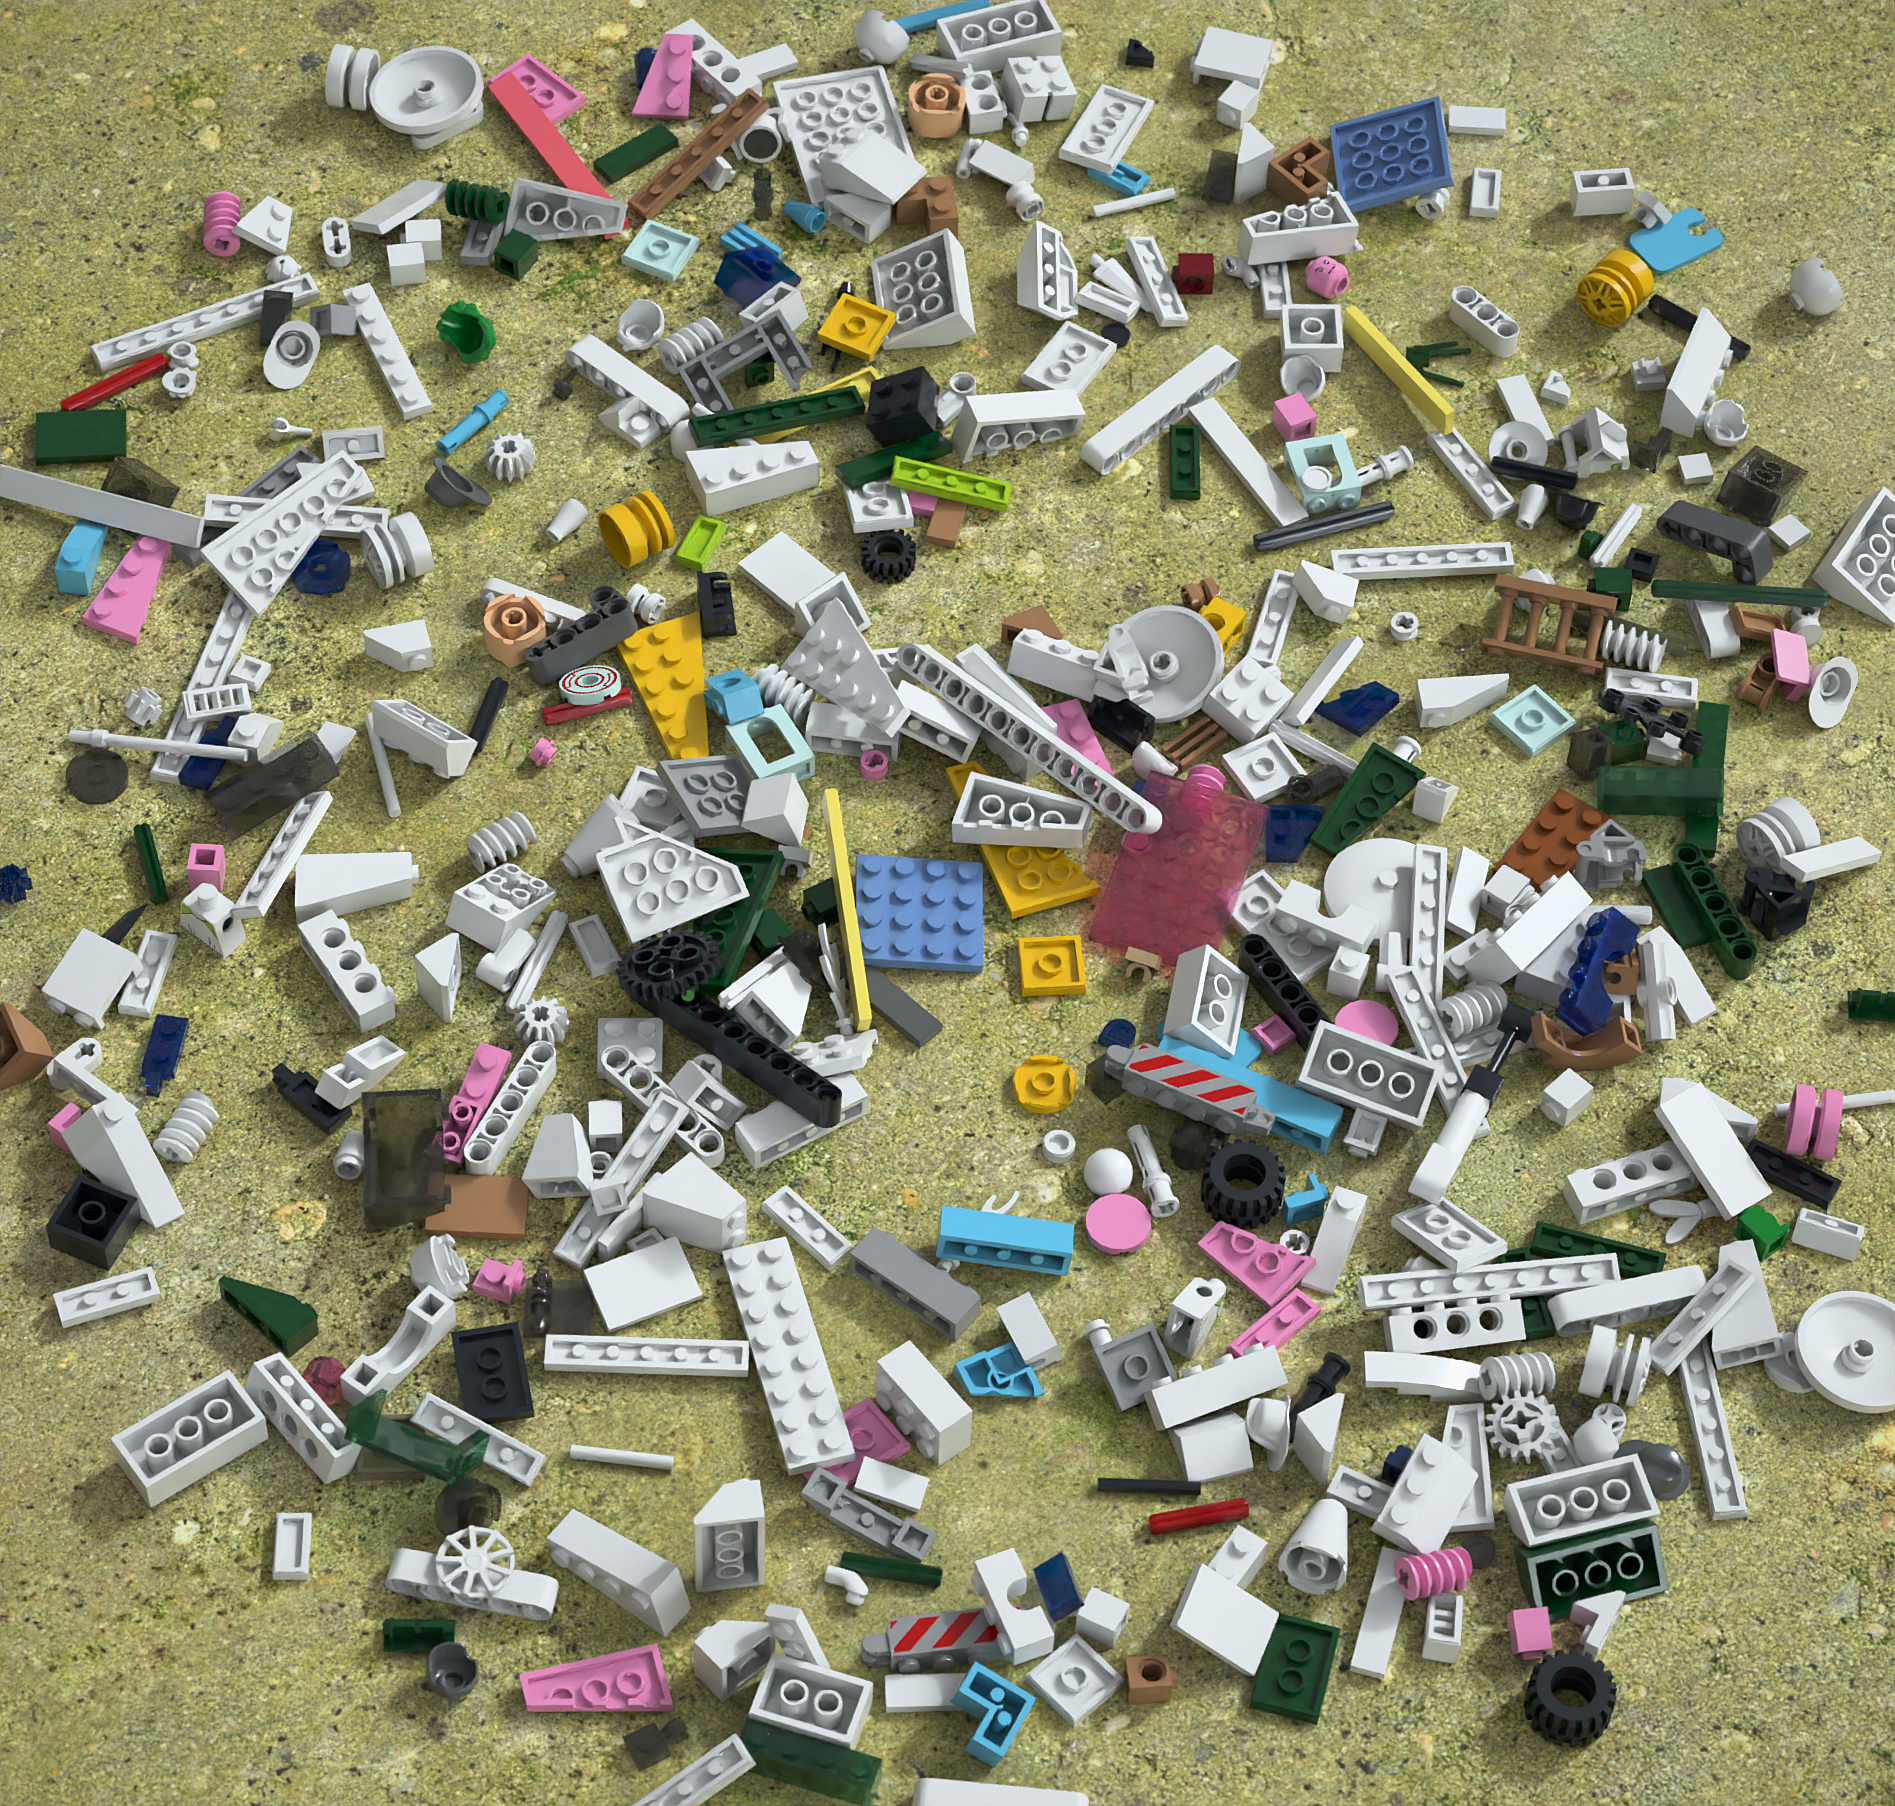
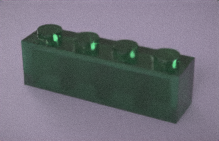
(1660, 791)
(812, 1763)

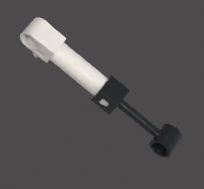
(1471, 1108)

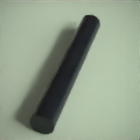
(1149, 1486)

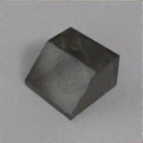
(139, 482)

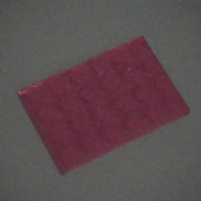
(1185, 879)

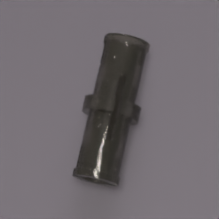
(762, 194)

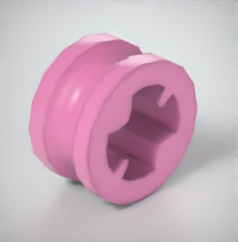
(868, 759)

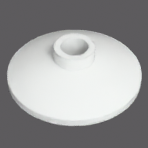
(1520, 435)

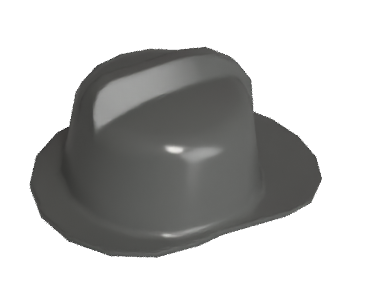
(453, 488)
(1662, 1466)

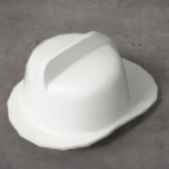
(291, 354)
(1831, 690)
(1269, 1427)

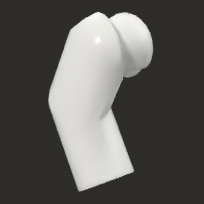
(968, 150)
(1238, 268)
(849, 1580)

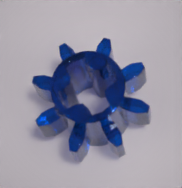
(14, 883)

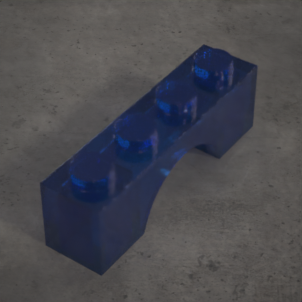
(1584, 1000)

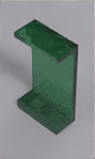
(410, 1446)

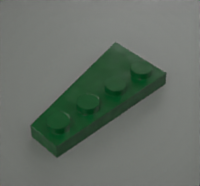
(1367, 796)

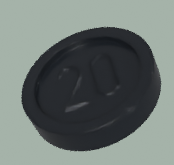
(1117, 334)

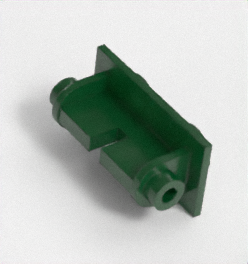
(1871, 1005)
(416, 1634)

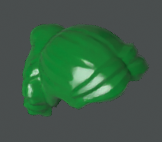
(467, 331)

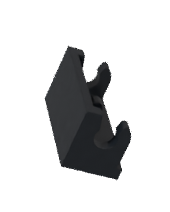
(715, 605)
(1121, 722)

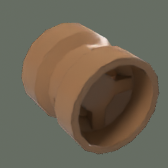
(1200, 594)

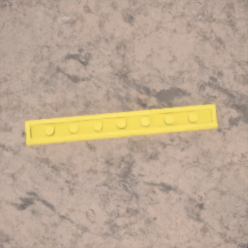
(846, 910)

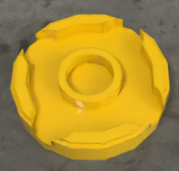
(1044, 1084)

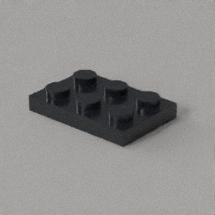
(493, 1373)

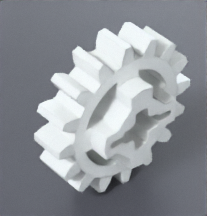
(1507, 1429)

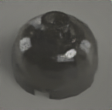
(465, 1505)

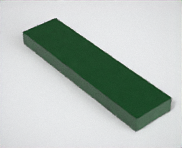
(880, 463)
(1560, 1242)

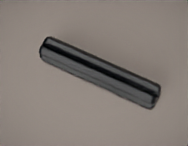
(1533, 472)
(488, 713)

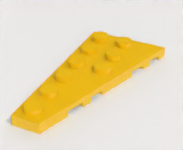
(669, 679)
(1027, 876)

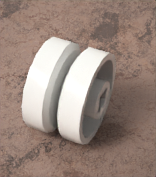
(351, 76)

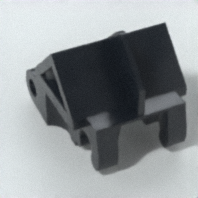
(1782, 905)

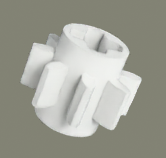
(143, 705)

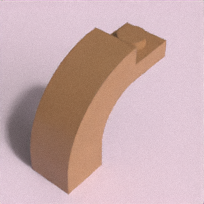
(1600, 1050)

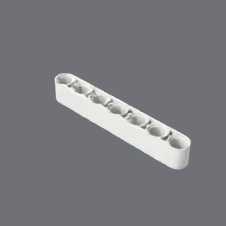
(1159, 410)

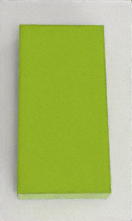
(700, 543)

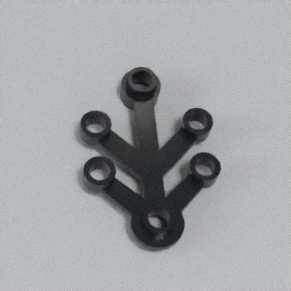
(1655, 723)

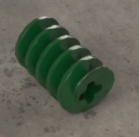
(476, 202)

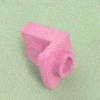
(500, 1280)

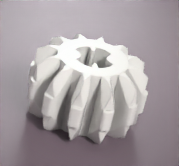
(509, 456)
(541, 1022)

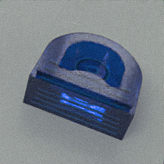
(1118, 1033)

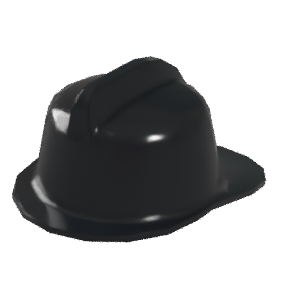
(1572, 510)

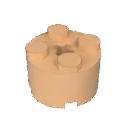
(936, 106)
(513, 627)

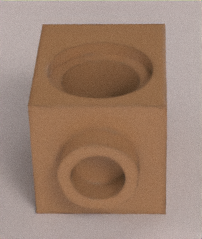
(1142, 1691)

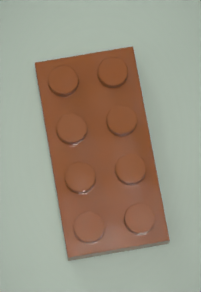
(1552, 838)

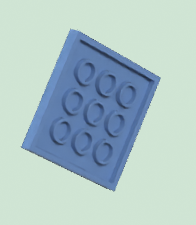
(1391, 155)
(920, 913)

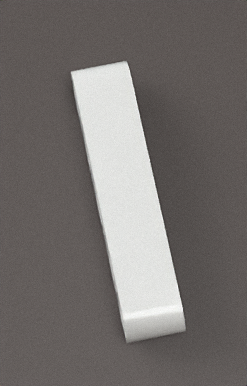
(624, 379)
(635, 1071)
(511, 1097)
(1625, 1301)
(523, 1596)
(961, 1793)

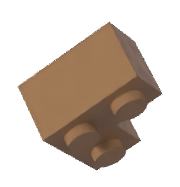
(1300, 173)
(930, 203)

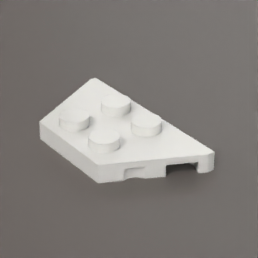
(836, 1052)

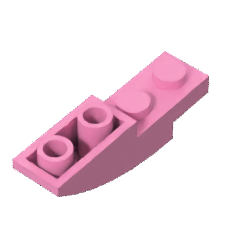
(474, 1099)

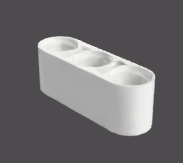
(1484, 321)
(1714, 628)

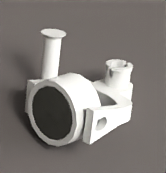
(764, 137)

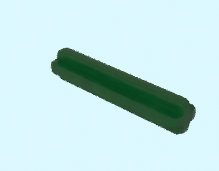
(150, 863)
(892, 1569)

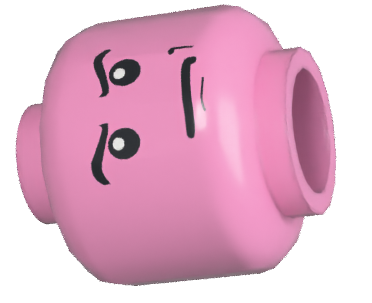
(1326, 277)

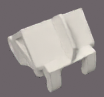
(1604, 441)
(1121, 669)

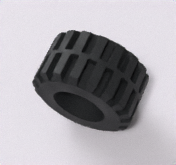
(1249, 1163)
(1565, 1722)

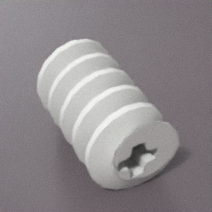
(689, 343)
(1632, 647)
(777, 689)
(498, 839)
(1472, 1008)
(187, 1127)
(1516, 1372)

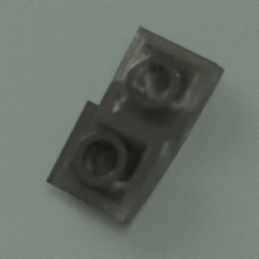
(1220, 176)

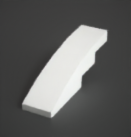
(1423, 1375)

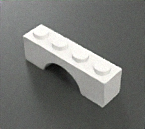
(422, 1328)

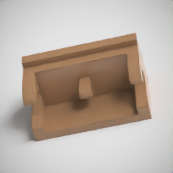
(1621, 974)

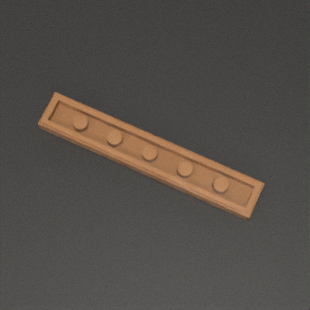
(698, 154)

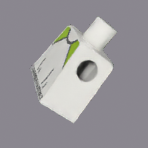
(210, 920)
(1197, 1301)

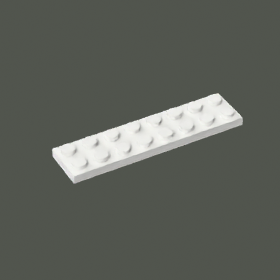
(788, 1356)

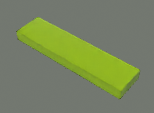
(950, 484)

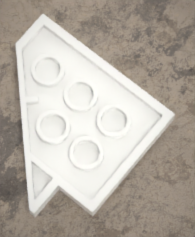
(663, 881)

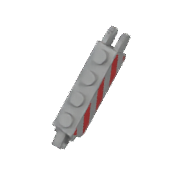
(1189, 1089)
(935, 1641)

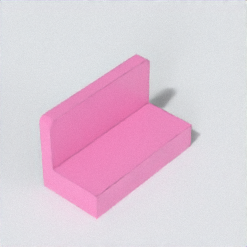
(1791, 663)

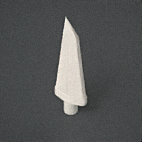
(1116, 278)

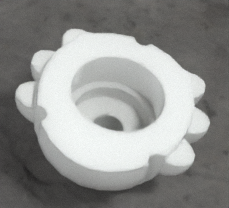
(282, 268)
(180, 382)

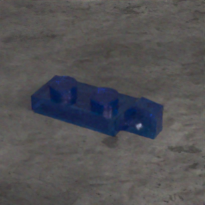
(202, 771)
(163, 1052)

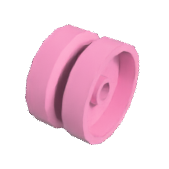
(1809, 1121)

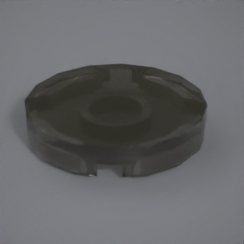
(97, 777)

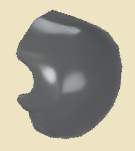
(451, 1670)

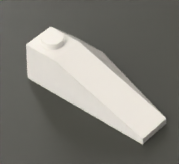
(560, 213)

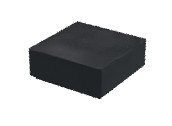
(1642, 564)

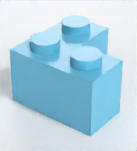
(998, 1707)

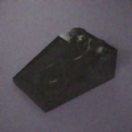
(1760, 486)

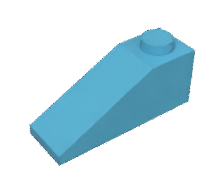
(80, 557)

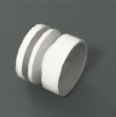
(396, 550)
(1775, 832)
(1615, 1366)

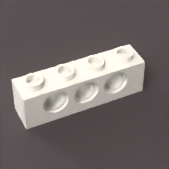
(716, 67)
(365, 1009)
(1623, 1193)
(1506, 1326)
(302, 1417)

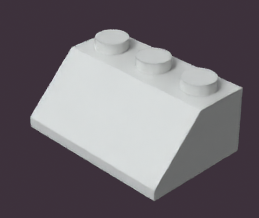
(422, 737)
(1206, 1001)
(1425, 1497)

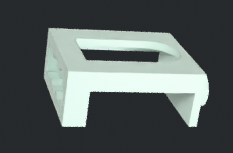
(1320, 451)
(741, 734)

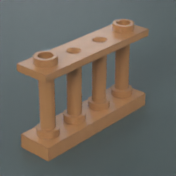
(1540, 595)

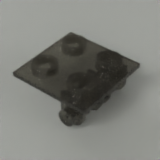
(805, 951)
(556, 1306)

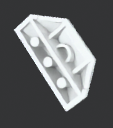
(1047, 275)

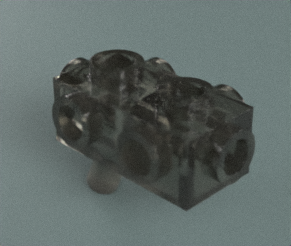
(1194, 1143)

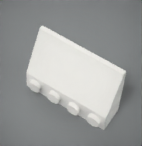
(927, 292)
(1862, 560)

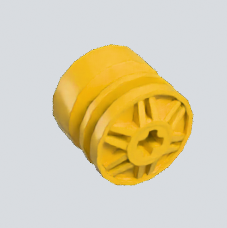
(1615, 287)
(636, 529)

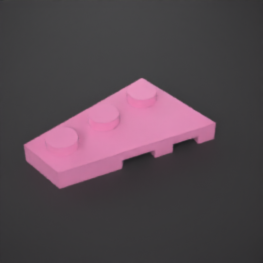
(668, 80)
(1258, 1266)

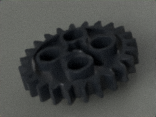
(668, 965)

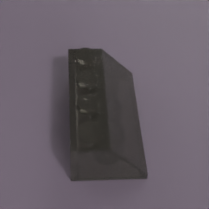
(271, 784)

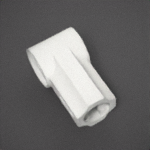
(953, 397)
(1391, 958)
(502, 966)

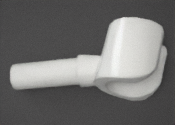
(282, 427)

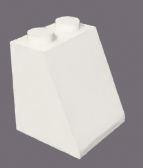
(695, 1207)

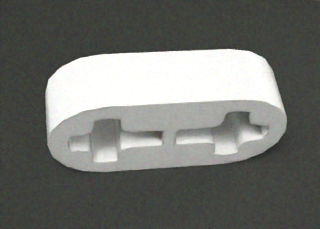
(331, 242)
(74, 1052)

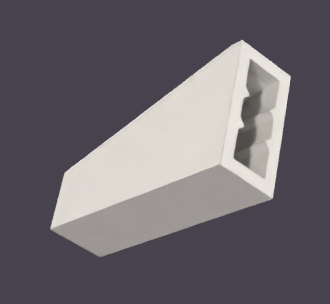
(351, 882)
(1749, 1326)

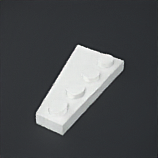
(1467, 1436)

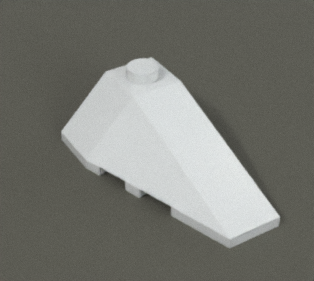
(119, 1154)

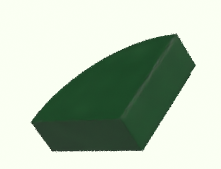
(1588, 543)

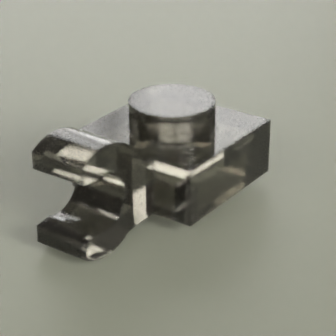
(651, 1745)

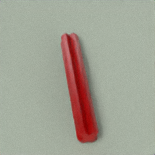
(114, 383)

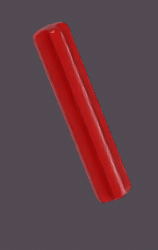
(568, 711)
(1198, 1516)

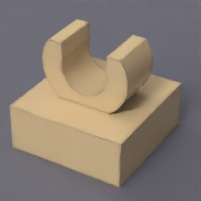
(1142, 960)

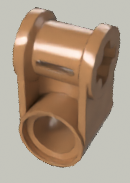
(1760, 684)

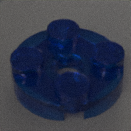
(327, 580)

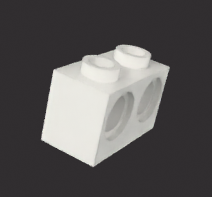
(982, 103)

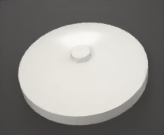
(426, 90)
(1180, 657)
(1377, 879)
(1850, 1350)

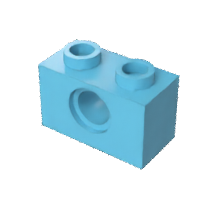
(733, 696)

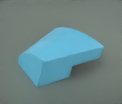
(998, 1374)

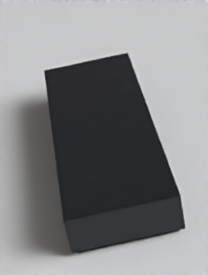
(1793, 1174)

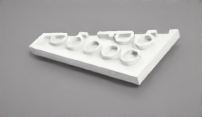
(271, 542)
(845, 671)

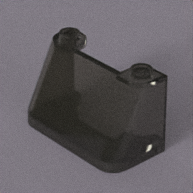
(403, 1157)

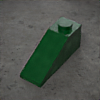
(273, 1313)

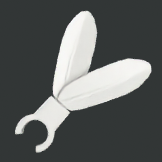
(1688, 1214)

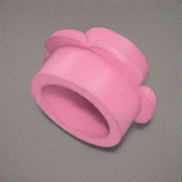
(543, 752)

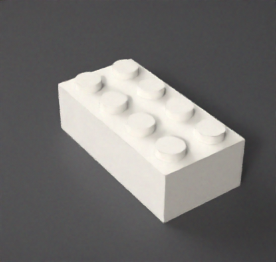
(998, 33)
(1368, 1075)
(189, 1438)

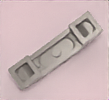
(865, 1520)

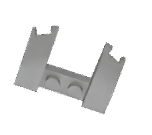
(765, 335)

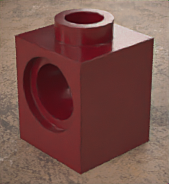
(1194, 273)

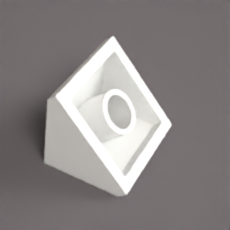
(1252, 164)
(815, 603)
(776, 809)
(439, 975)
(1317, 1435)
(1212, 1447)

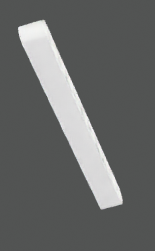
(1039, 741)

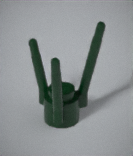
(1419, 358)

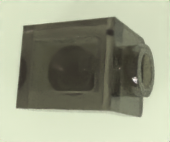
(1652, 454)

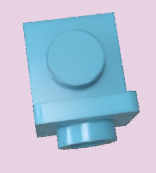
(1305, 1205)

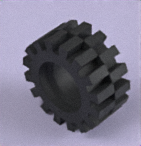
(888, 568)

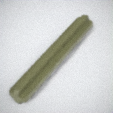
(1674, 646)

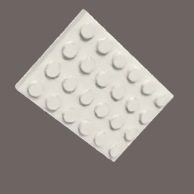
(827, 107)

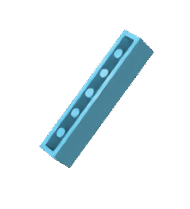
(1298, 1114)

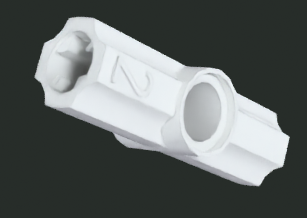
(1656, 992)

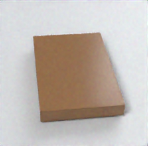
(483, 1208)

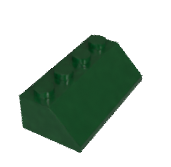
(1592, 1565)

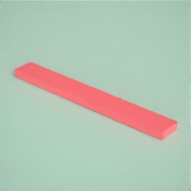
(546, 139)

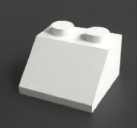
(732, 1654)

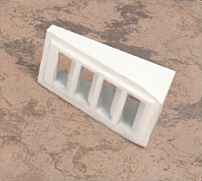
(225, 692)
(1442, 1646)

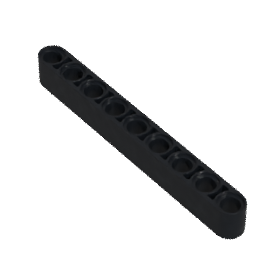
(751, 1056)

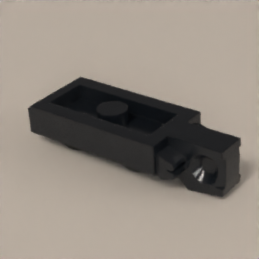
(300, 1092)

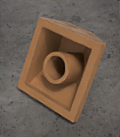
(22, 1048)

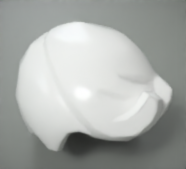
(640, 325)

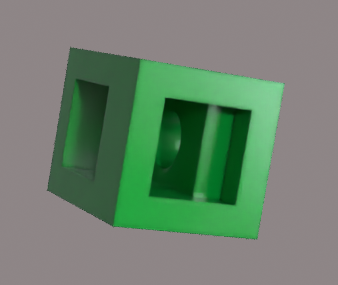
(1763, 1229)

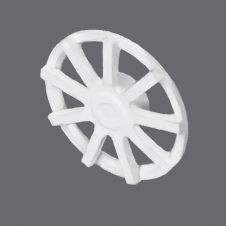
(475, 1561)

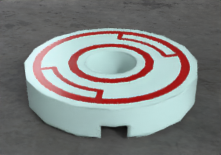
(590, 684)

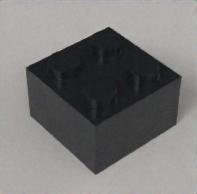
(903, 406)
(93, 1222)

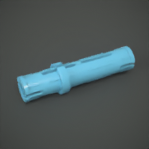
(480, 415)

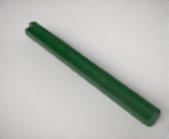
(1739, 593)

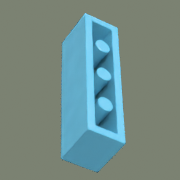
(1004, 1240)

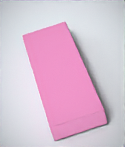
(1278, 1324)

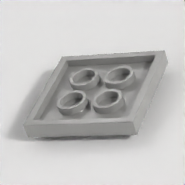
(708, 792)

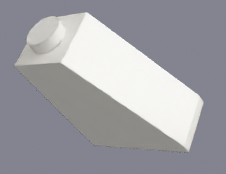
(777, 1006)
(559, 1159)

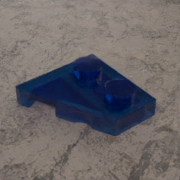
(1360, 707)
(1290, 831)

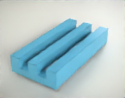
(1121, 183)
(747, 238)

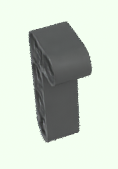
(1720, 535)
(584, 638)

